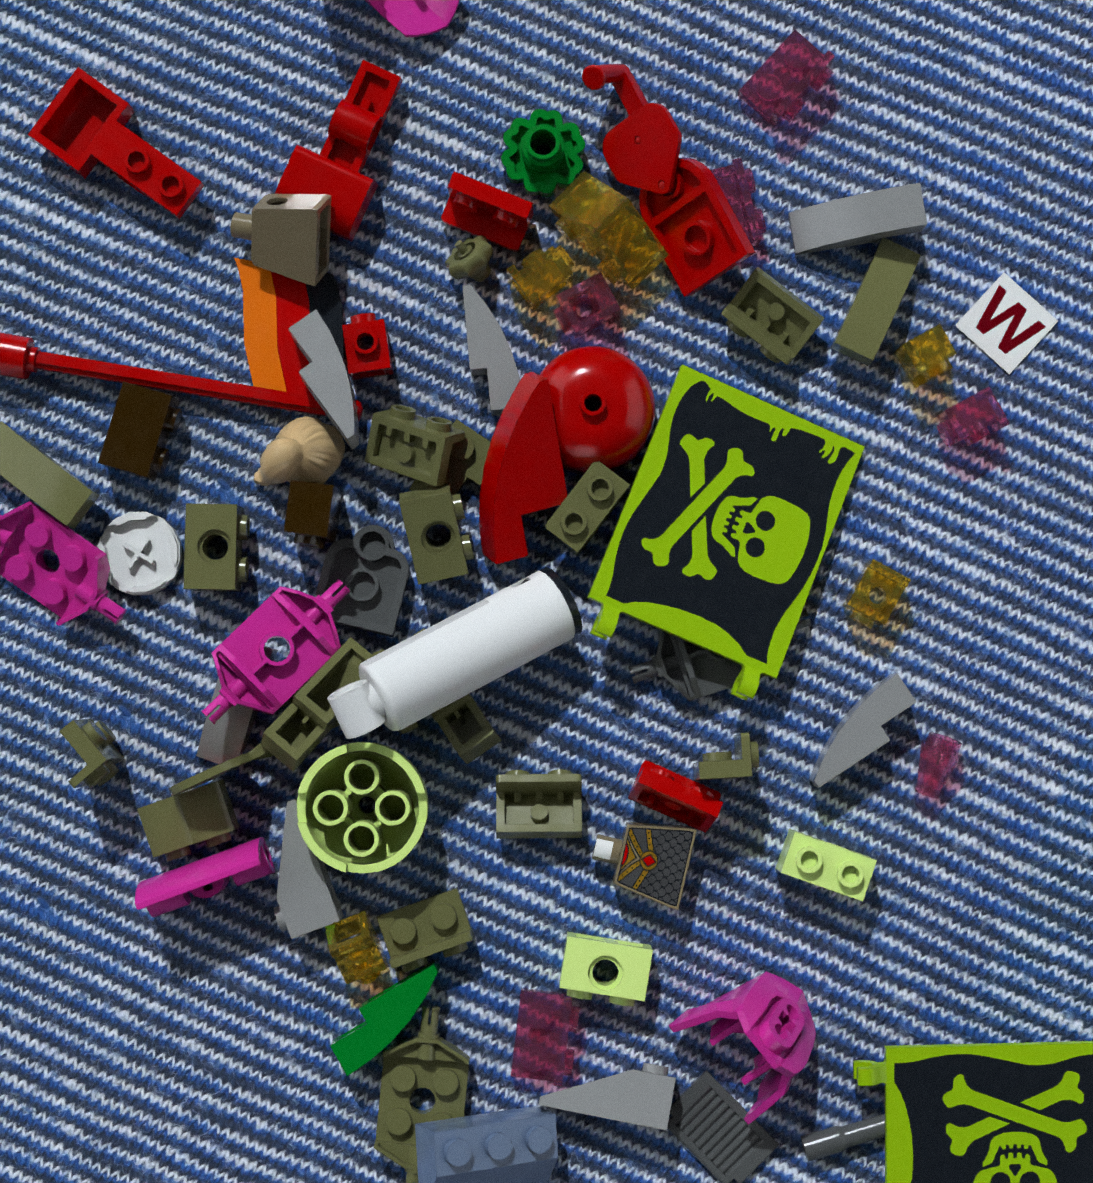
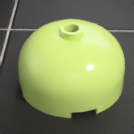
(332, 814)

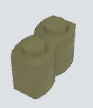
(189, 819)

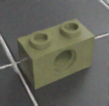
(204, 524)
(433, 558)

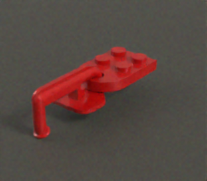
(695, 220)

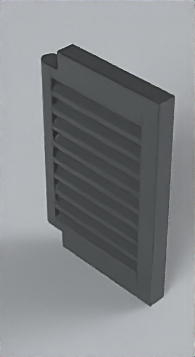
(715, 1130)

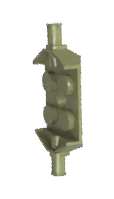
(414, 1064)

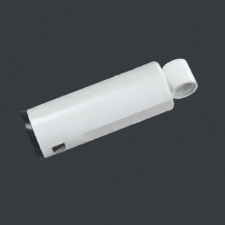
(458, 655)

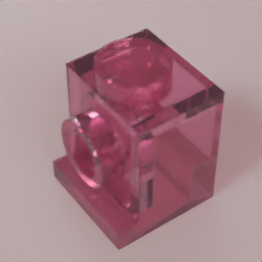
(592, 292)
(970, 419)

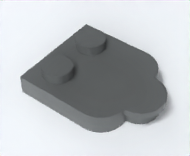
(374, 576)

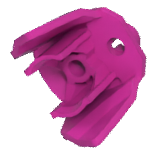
(775, 1021)

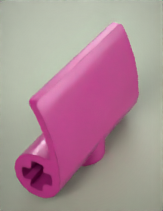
(172, 888)

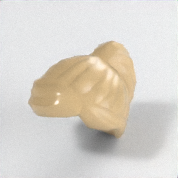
(301, 452)

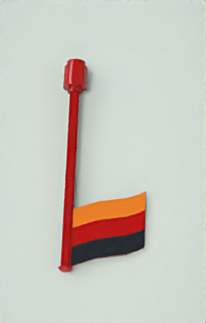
(269, 309)

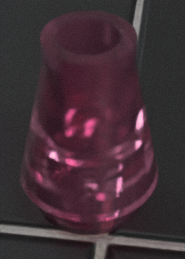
(936, 763)

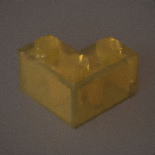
(608, 227)

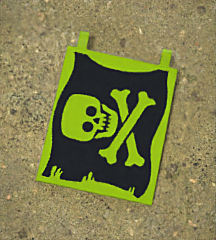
(725, 525)
(986, 1112)

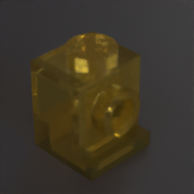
(542, 275)
(926, 356)
(875, 576)
(360, 956)

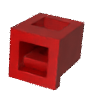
(368, 362)

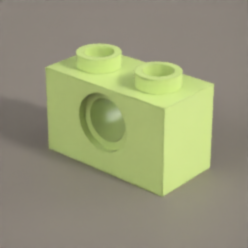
(826, 865)
(585, 950)

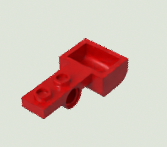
(89, 126)
(345, 152)

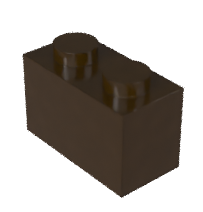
(140, 431)
(312, 513)

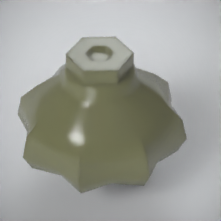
(470, 259)

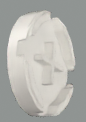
(141, 553)

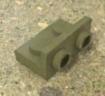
(412, 444)
(587, 507)
(721, 766)
(426, 929)

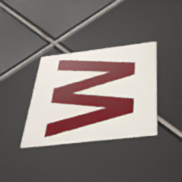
(1006, 323)

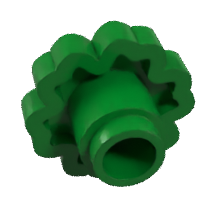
(542, 172)

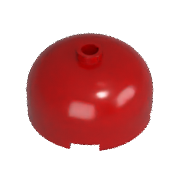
(622, 422)

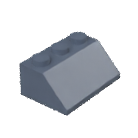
(488, 1147)

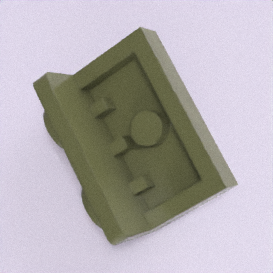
(771, 317)
(95, 747)
(538, 805)

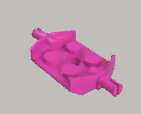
(82, 566)
(263, 684)

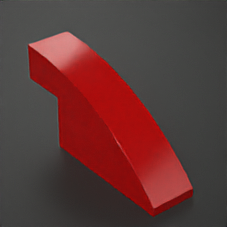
(520, 470)

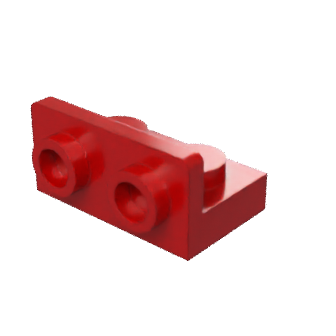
(487, 212)
(676, 796)

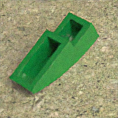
(385, 1018)

